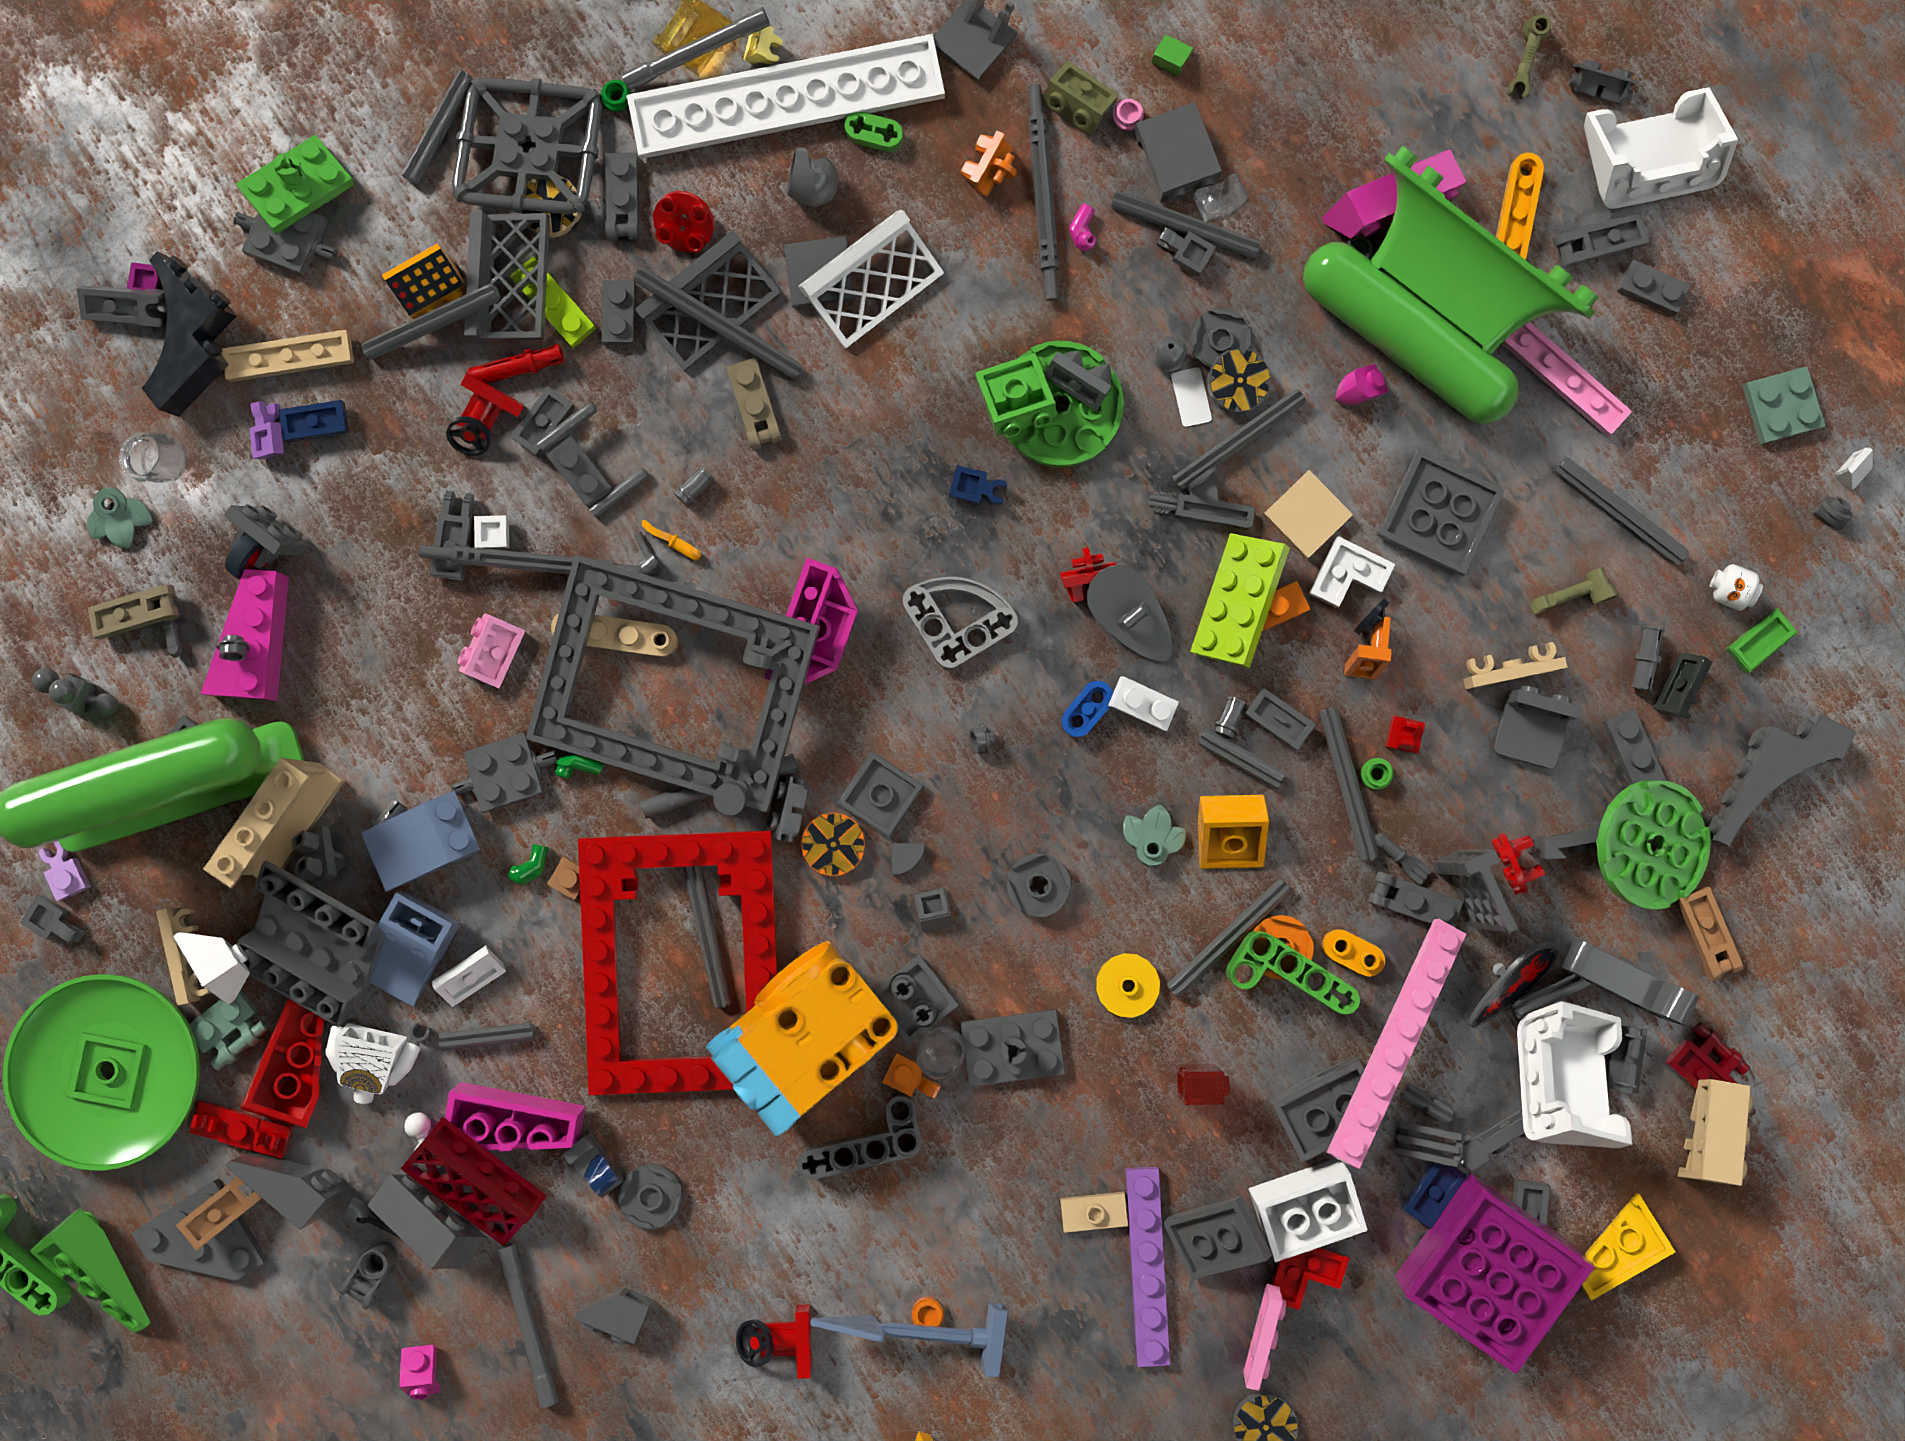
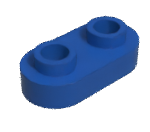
(1087, 709)

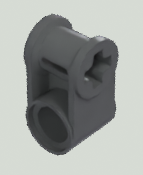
(367, 1278)

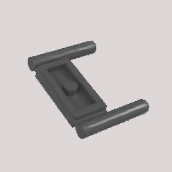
(579, 469)

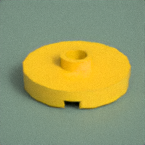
(1110, 982)

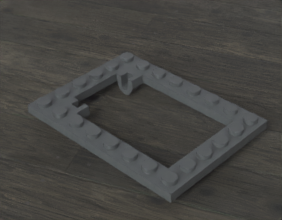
(782, 638)

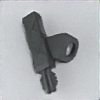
(1204, 504)

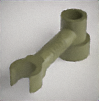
(1533, 40)
(1596, 586)

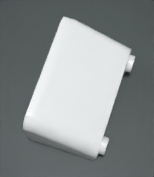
(1660, 153)
(1566, 1076)

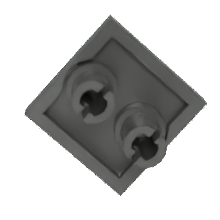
(915, 999)

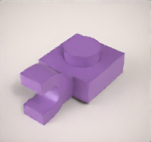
(267, 434)

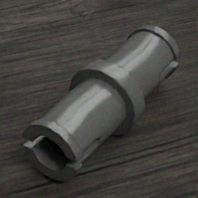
(1647, 657)

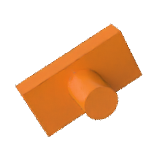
(1286, 604)

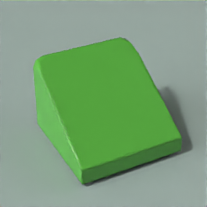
(1171, 55)

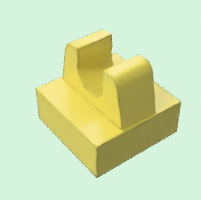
(759, 46)

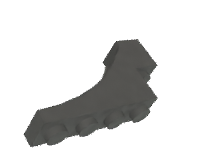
(1773, 760)

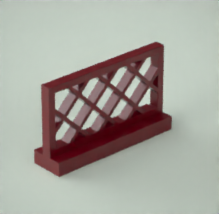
(481, 1172)

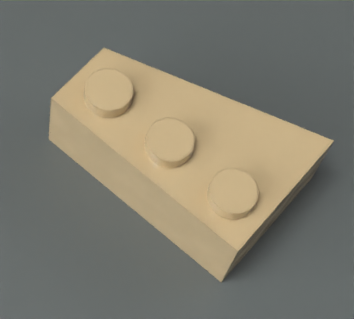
(1719, 1133)

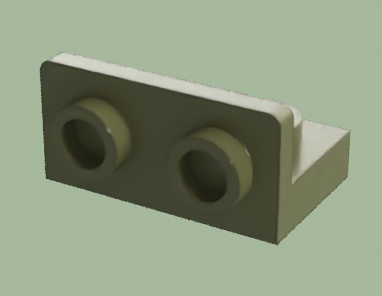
(1079, 97)

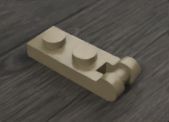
(753, 402)
(132, 612)

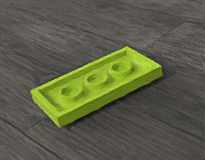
(1240, 600)

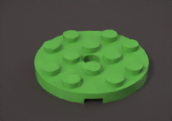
(1080, 430)
(1682, 851)

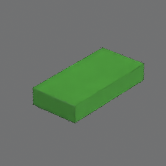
(1761, 640)

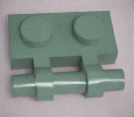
(221, 1021)

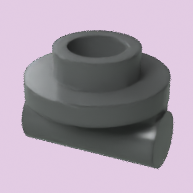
(1834, 511)

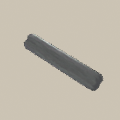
(1241, 758)
(1547, 995)
(486, 1036)

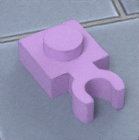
(65, 875)

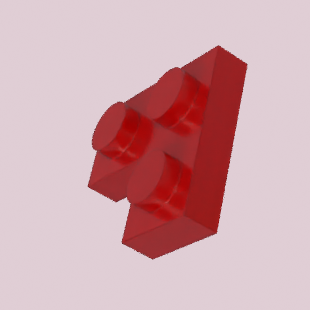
(1317, 1265)

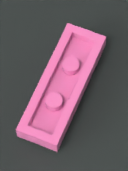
(1264, 1337)

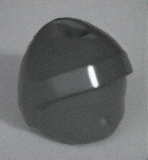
(1169, 354)

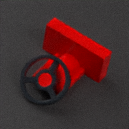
(480, 415)
(779, 1339)

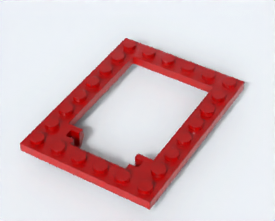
(745, 869)

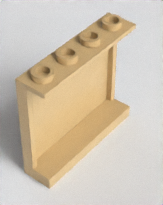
(282, 807)

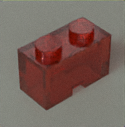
(1202, 1084)

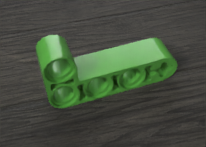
(1297, 976)
(44, 1289)

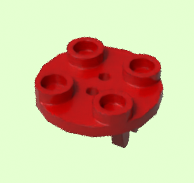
(669, 218)
(1508, 852)

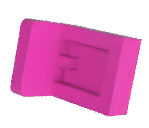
(419, 1371)

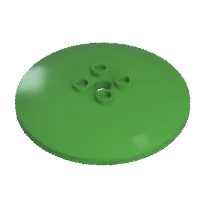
(57, 1078)

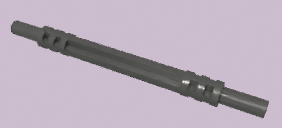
(1043, 192)
(506, 559)

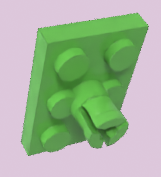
(295, 184)

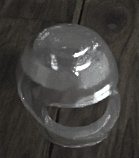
(161, 459)

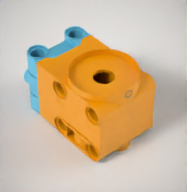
(802, 1037)

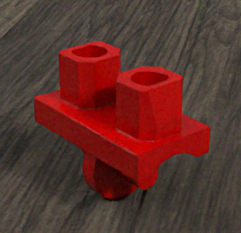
(1076, 579)

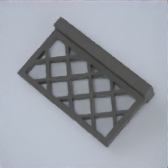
(481, 271)
(691, 278)
(1477, 888)

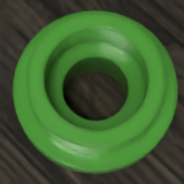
(1385, 768)

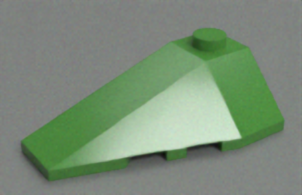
(86, 1256)

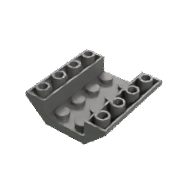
(310, 946)

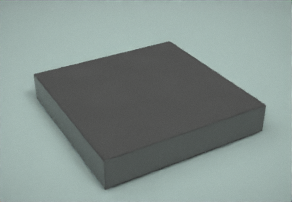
(807, 258)
(880, 794)

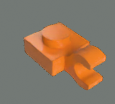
(906, 1076)

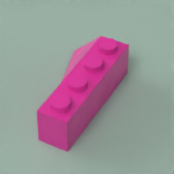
(1375, 203)

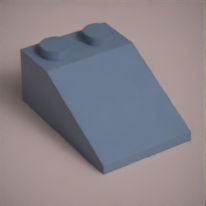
(420, 841)

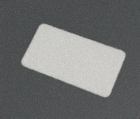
(1191, 397)

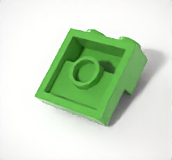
(1016, 396)

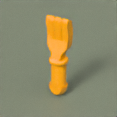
(674, 541)

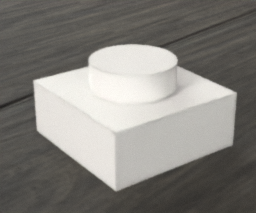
(491, 532)

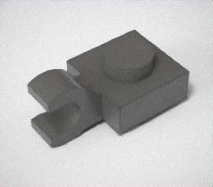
(1190, 252)
(48, 919)

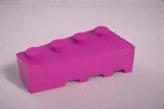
(260, 619)
(512, 1119)

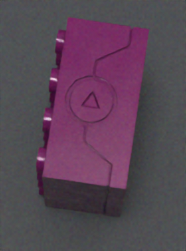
(1493, 1273)

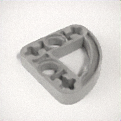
(947, 637)

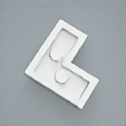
(1347, 564)

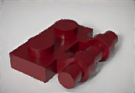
(1693, 1064)

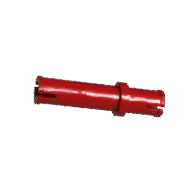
(527, 362)

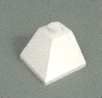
(215, 963)

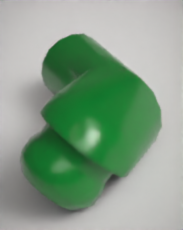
(568, 763)
(531, 869)

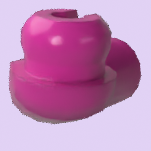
(1079, 228)

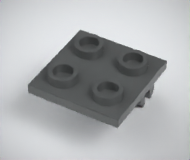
(975, 36)

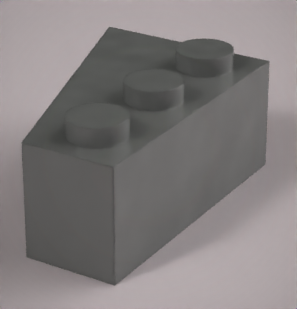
(426, 1223)

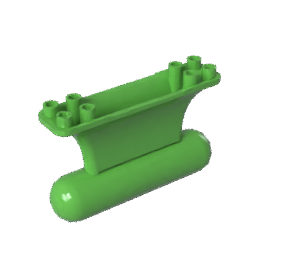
(1441, 295)
(145, 785)

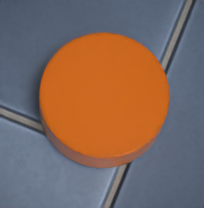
(928, 1312)

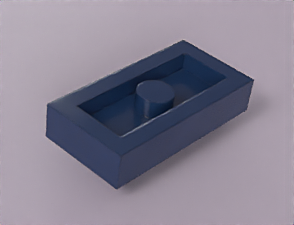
(313, 421)
(1433, 1193)

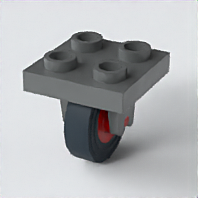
(259, 539)

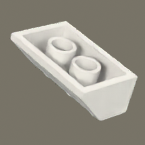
(1308, 1209)

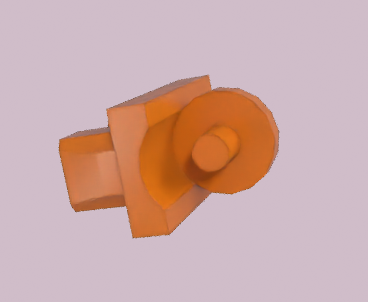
(992, 166)

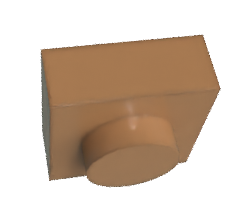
(566, 878)

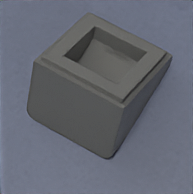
(933, 910)

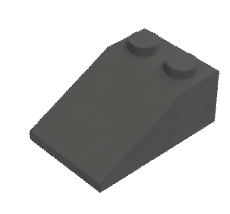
(292, 1188)

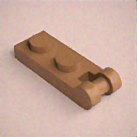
(1710, 933)
(216, 1214)

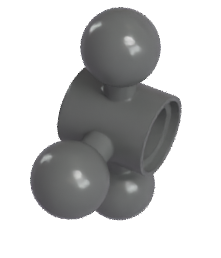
(74, 693)

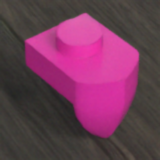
(1361, 386)

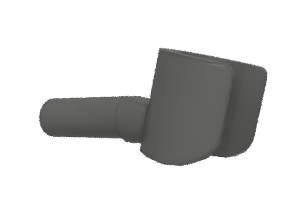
(650, 564)

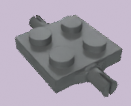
(290, 248)
(504, 773)

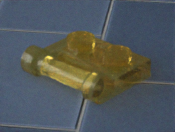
(706, 23)

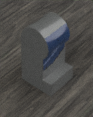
(594, 1165)

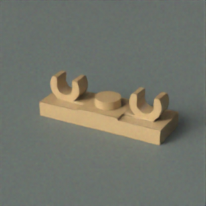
(1514, 668)
(182, 975)

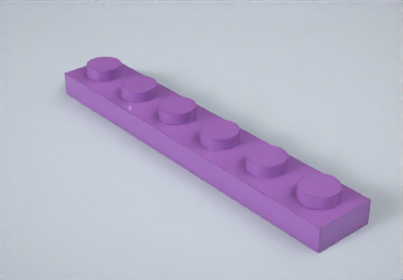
(1147, 1266)

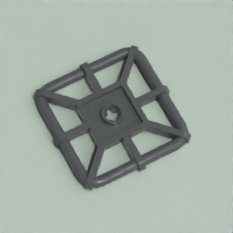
(515, 130)

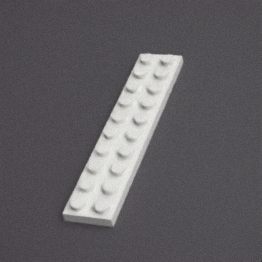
(785, 96)

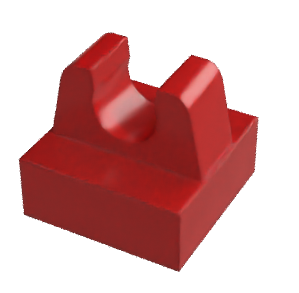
(1405, 735)

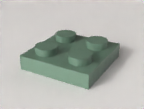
(1783, 405)

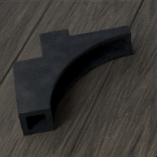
(189, 353)

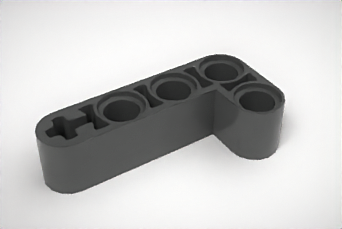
(1629, 983)
(858, 1145)

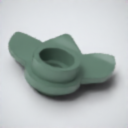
(118, 522)
(1154, 831)

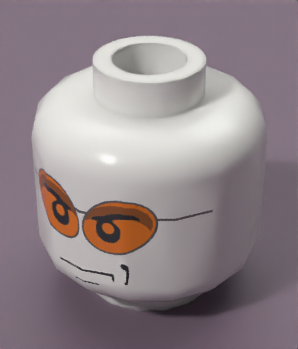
(1736, 587)

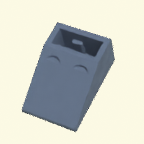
(412, 946)

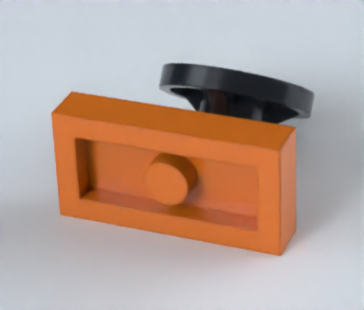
(1371, 660)

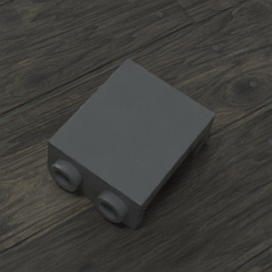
(1178, 152)

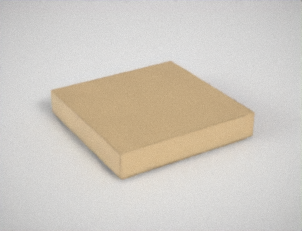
(1307, 514)

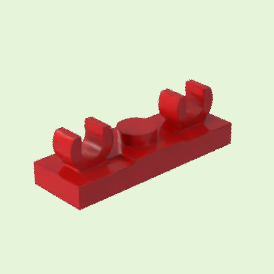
(241, 1129)

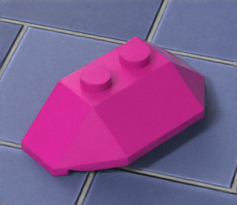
(824, 601)

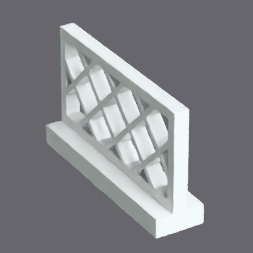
(852, 258)

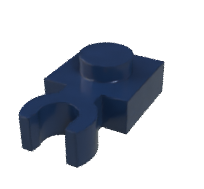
(971, 485)

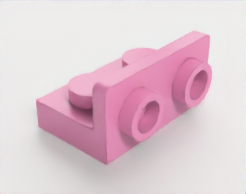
(490, 650)

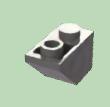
(617, 1314)

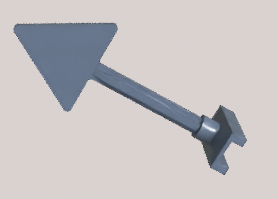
(988, 1339)

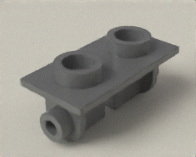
(1615, 84)
(781, 819)
(1627, 1061)

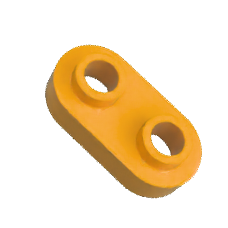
(1354, 952)

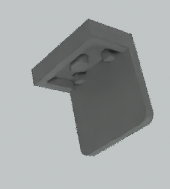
(1534, 726)

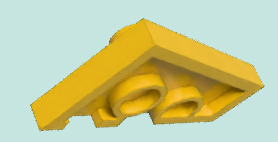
(1625, 1248)

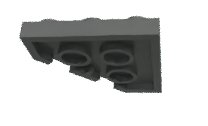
(226, 1255)

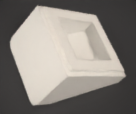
(1855, 468)

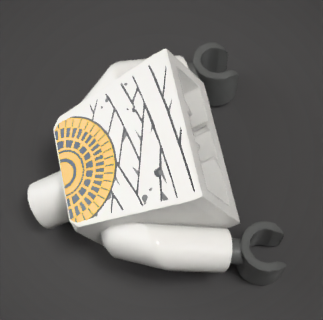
(370, 1057)

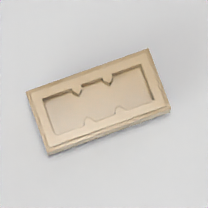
(1093, 1212)

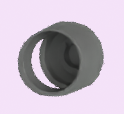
(812, 180)

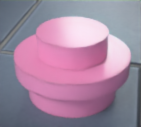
(1127, 114)

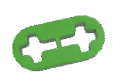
(872, 138)

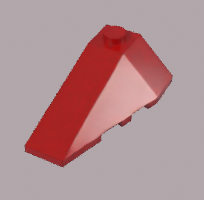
(289, 1070)

